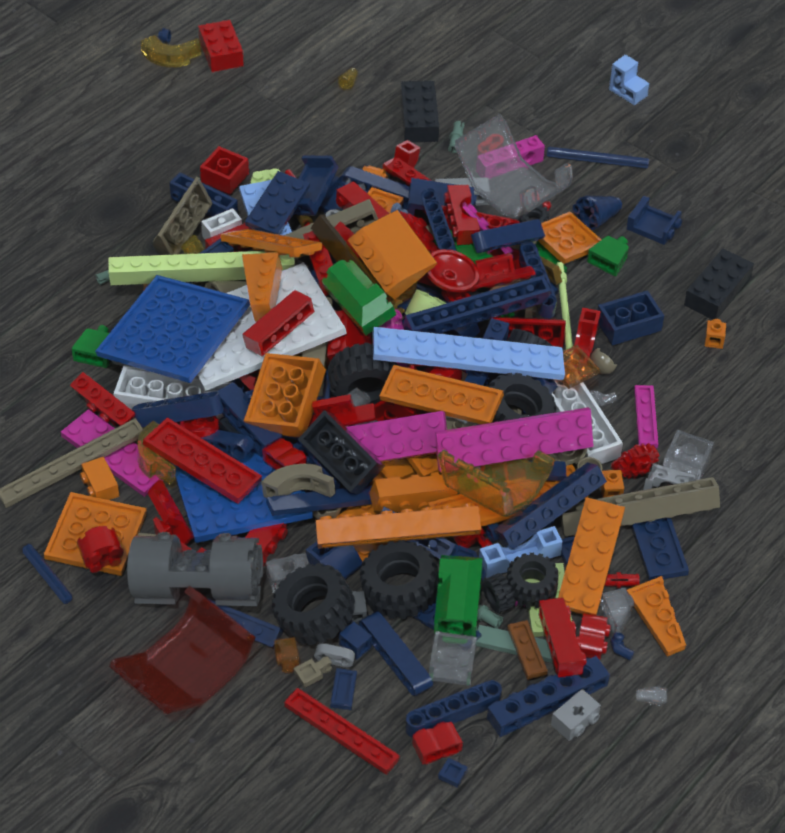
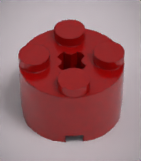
(100, 548)

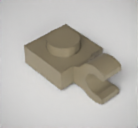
(311, 672)

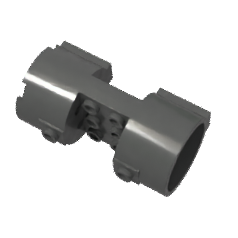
(160, 569)

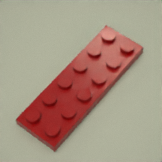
(202, 460)

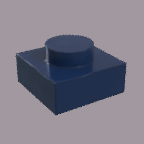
(452, 772)

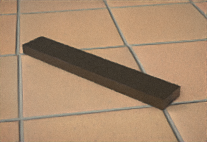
(337, 246)

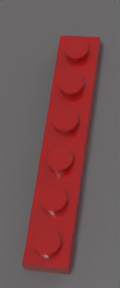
(342, 731)

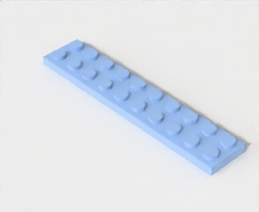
(467, 353)

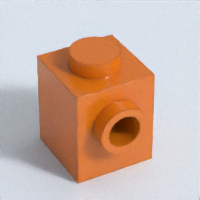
(614, 483)

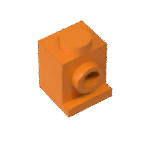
(715, 329)

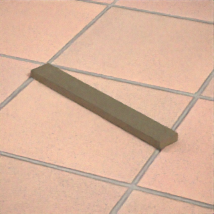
(69, 463)

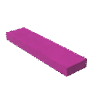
(646, 415)

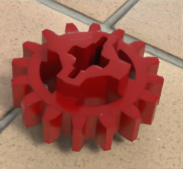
(638, 460)

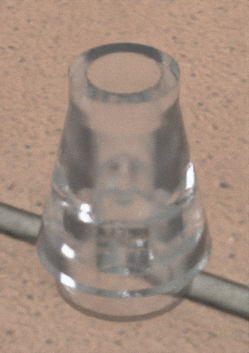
(653, 695)

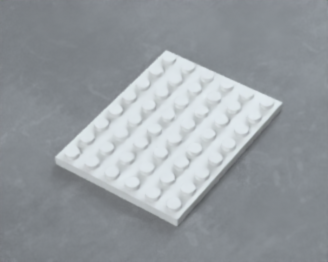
(235, 360)

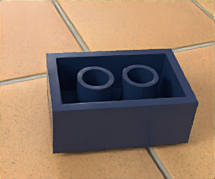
(630, 317)

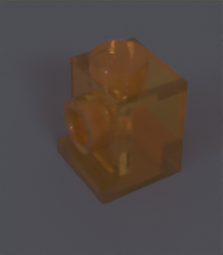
(286, 654)

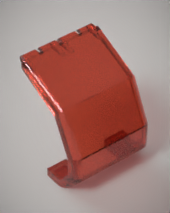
(190, 659)

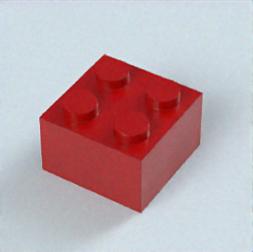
(224, 170)

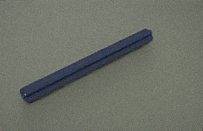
(597, 157)

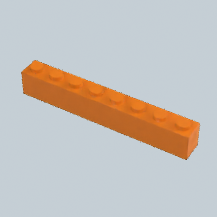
(398, 526)

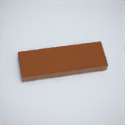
(527, 649)

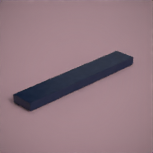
(316, 501)

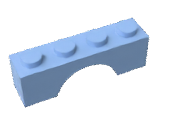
(497, 558)

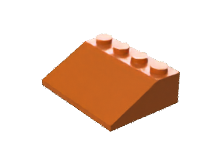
(392, 253)
(285, 394)

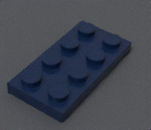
(277, 203)
(660, 549)

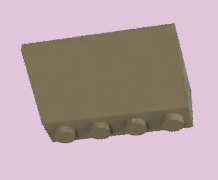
(183, 220)

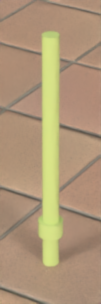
(564, 307)

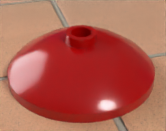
(453, 272)

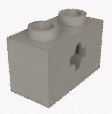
(576, 715)

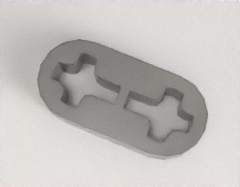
(338, 655)

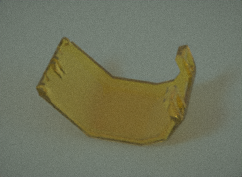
(498, 486)

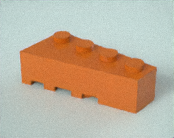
(263, 281)
(408, 493)

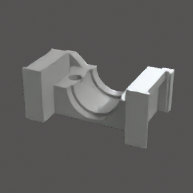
(664, 474)

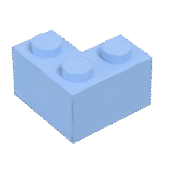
(626, 82)

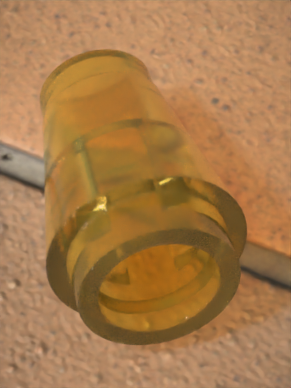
(347, 78)

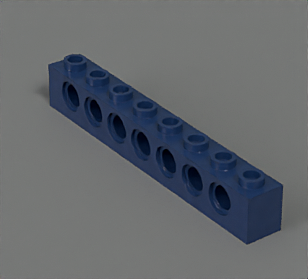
(479, 307)

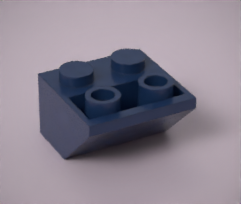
(342, 558)

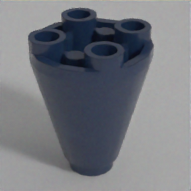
(596, 209)

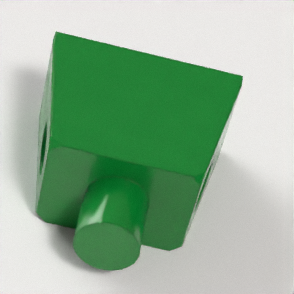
(609, 254)
(85, 347)

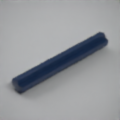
(47, 573)

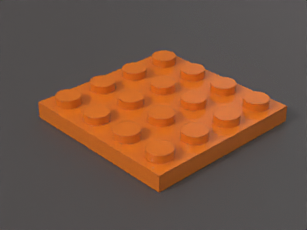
(85, 513)

